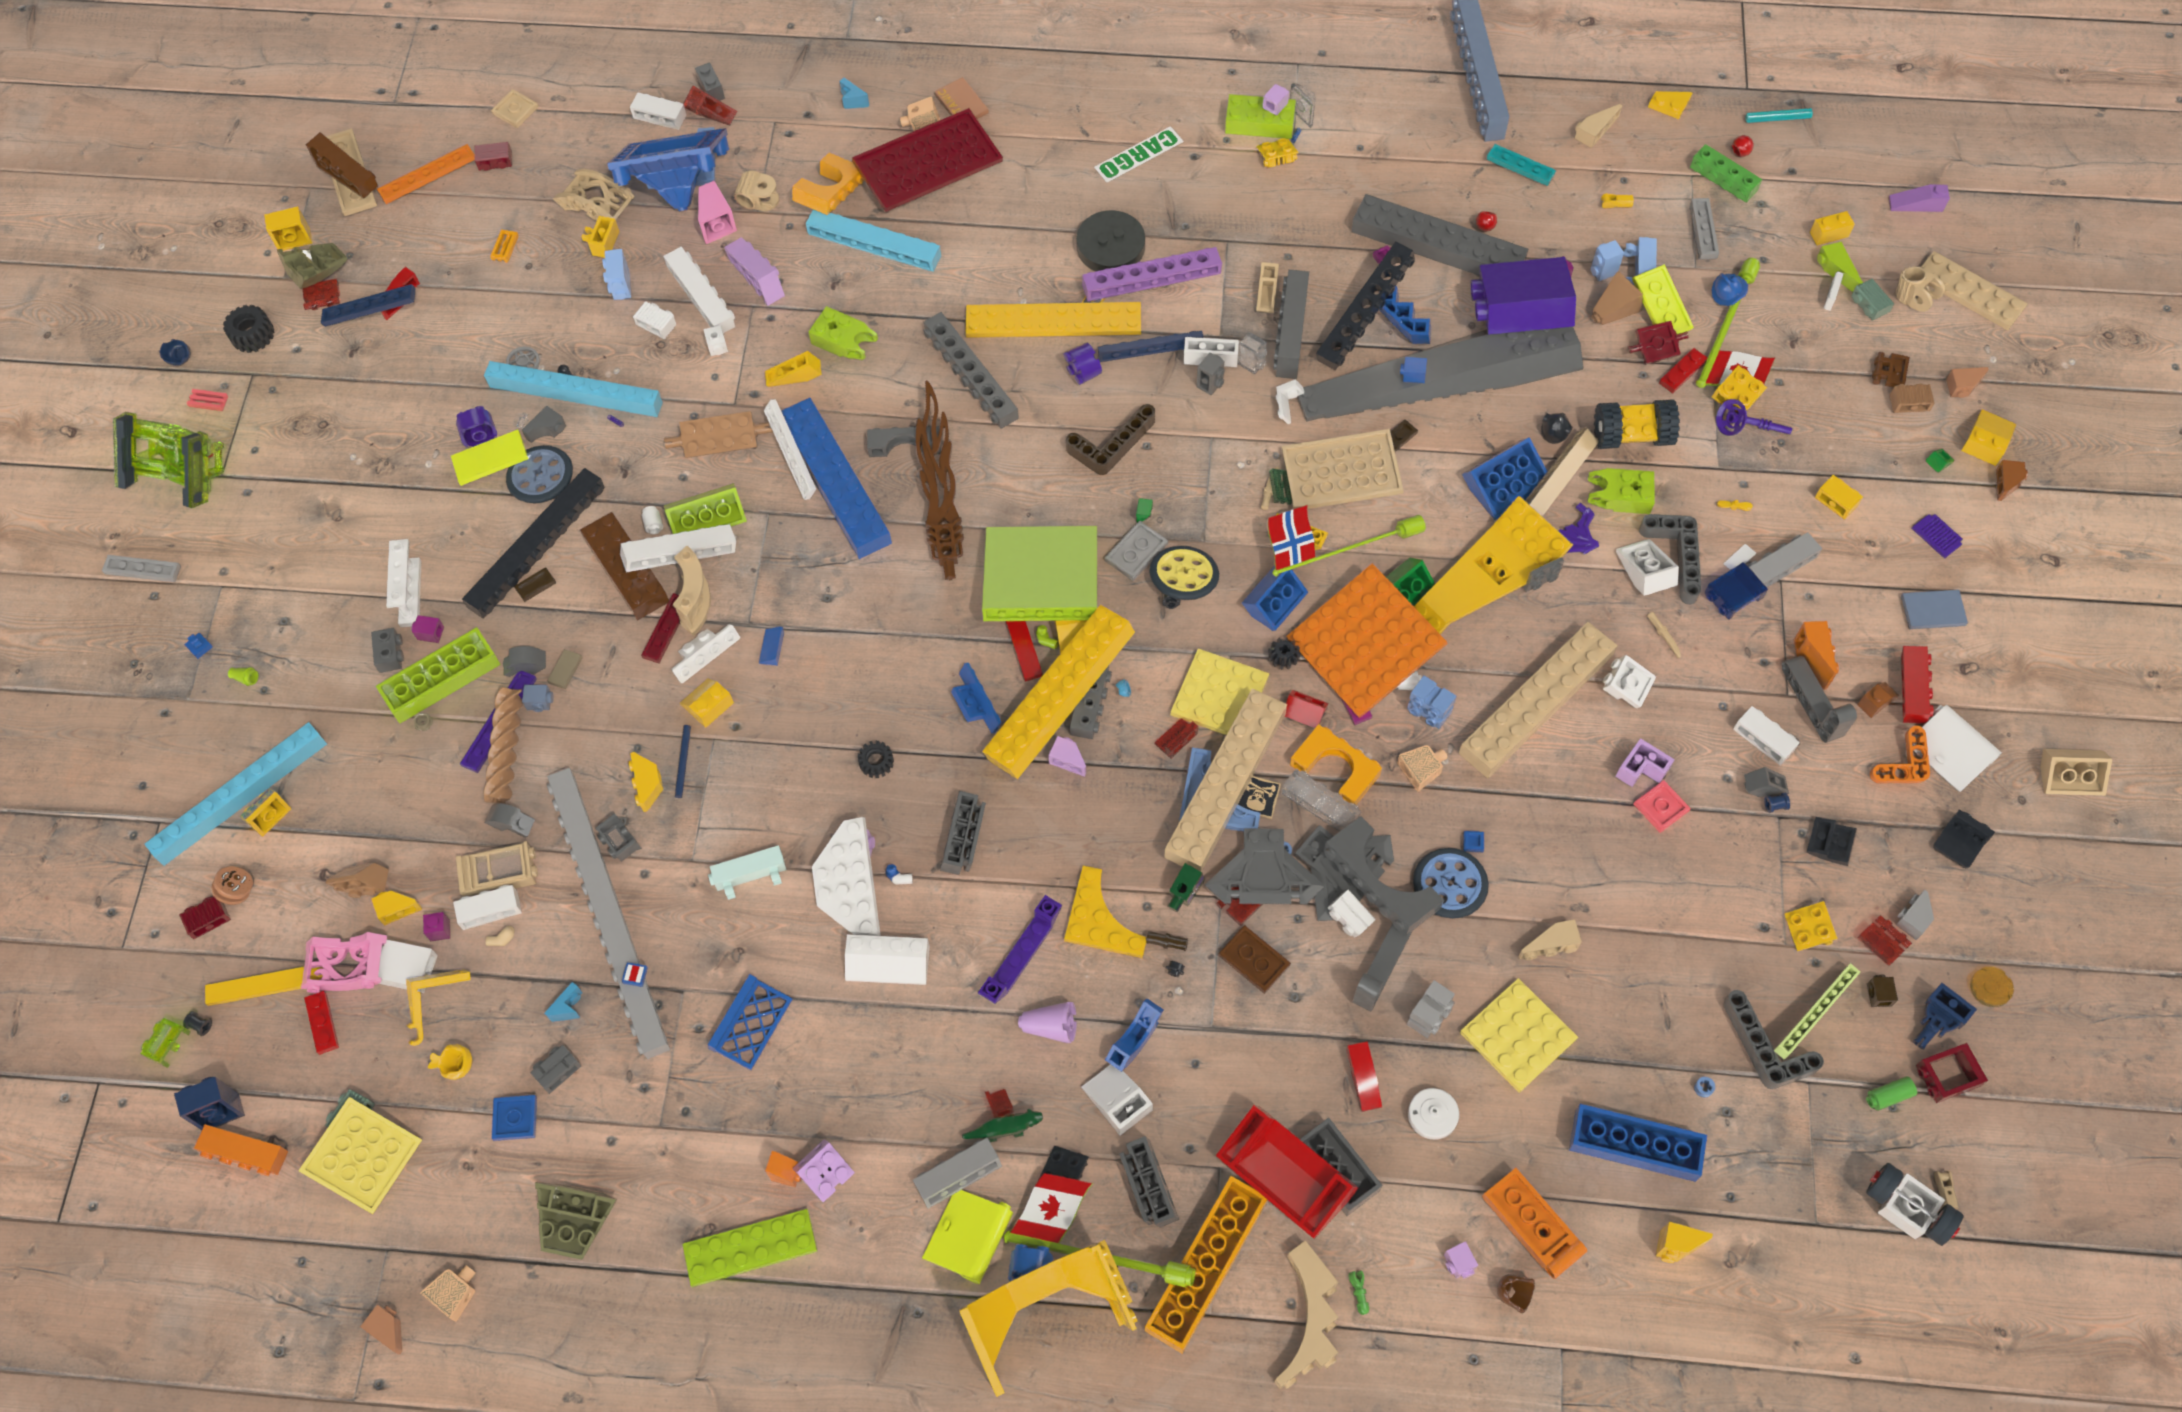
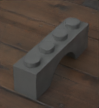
(882, 441)

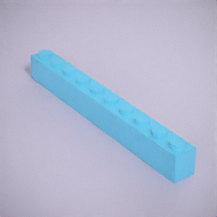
(573, 389)
(235, 794)

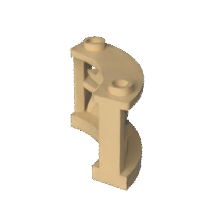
(586, 178)
(695, 596)

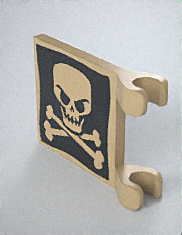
(1260, 797)

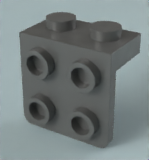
(1544, 574)

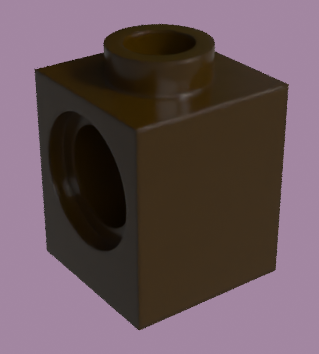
(1882, 991)

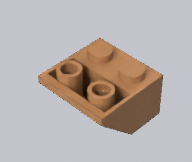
(360, 880)

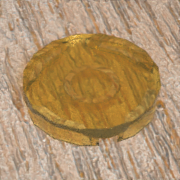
(1991, 987)

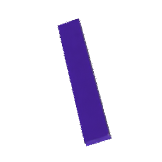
(479, 750)

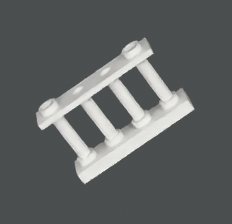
(403, 582)

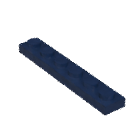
(368, 305)
(1145, 346)

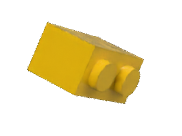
(1832, 228)
(1839, 497)

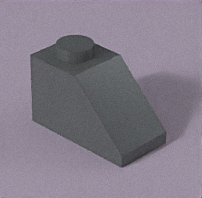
(1765, 783)

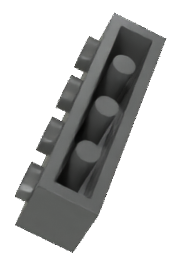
(1090, 707)

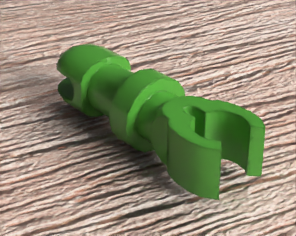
(1357, 1283)

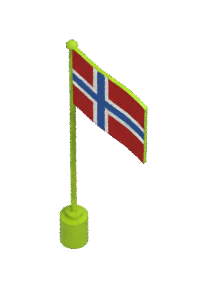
(1294, 541)

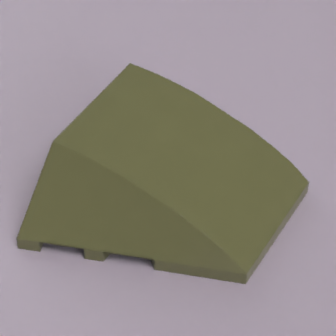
(311, 264)
(570, 1218)

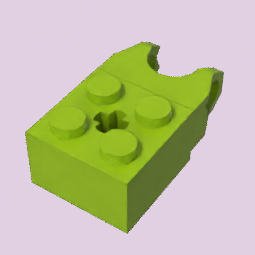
(840, 334)
(1624, 490)

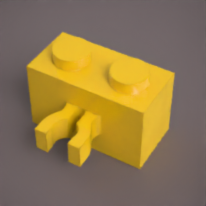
(602, 236)

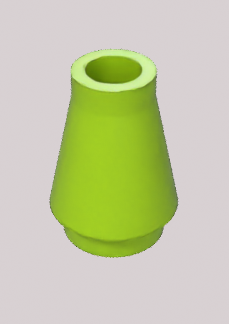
(246, 676)

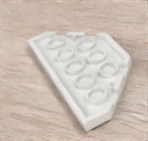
(846, 880)

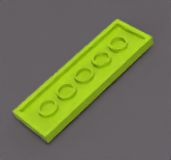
(749, 1247)

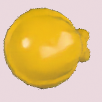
(453, 1062)

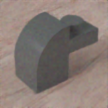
(524, 659)
(509, 817)

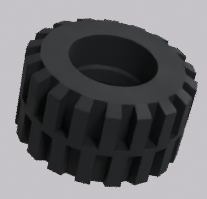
(253, 338)

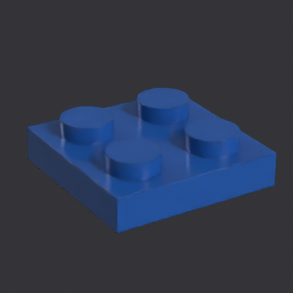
(514, 1118)

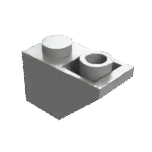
(1918, 916)

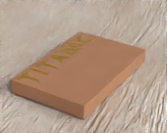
(960, 96)

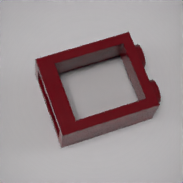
(1968, 1064)

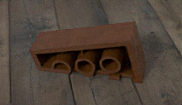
(341, 166)

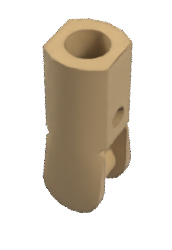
(1948, 1191)

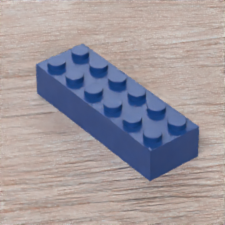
(1638, 1142)

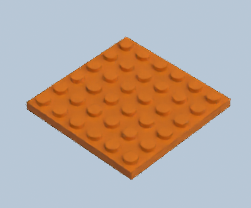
(1366, 640)

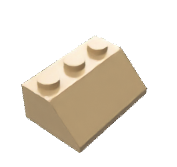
(2075, 771)

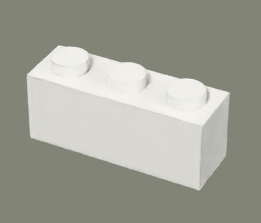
(658, 111)
(1198, 348)
(1766, 735)
(487, 907)

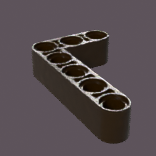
(1115, 443)

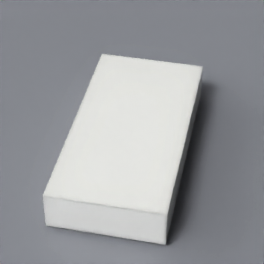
(1831, 297)

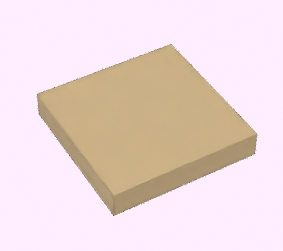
(514, 108)

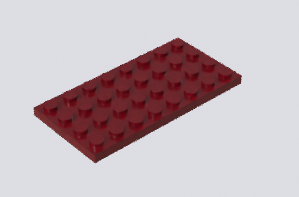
(927, 159)

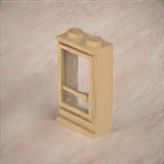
(496, 868)

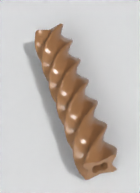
(502, 741)

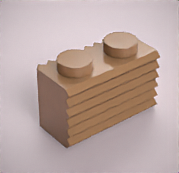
(1912, 398)

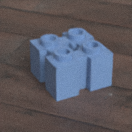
(1431, 702)

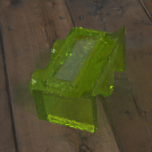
(162, 1041)

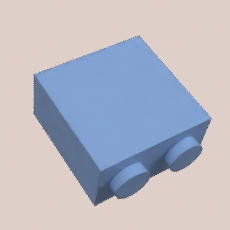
(617, 274)

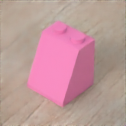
(714, 213)

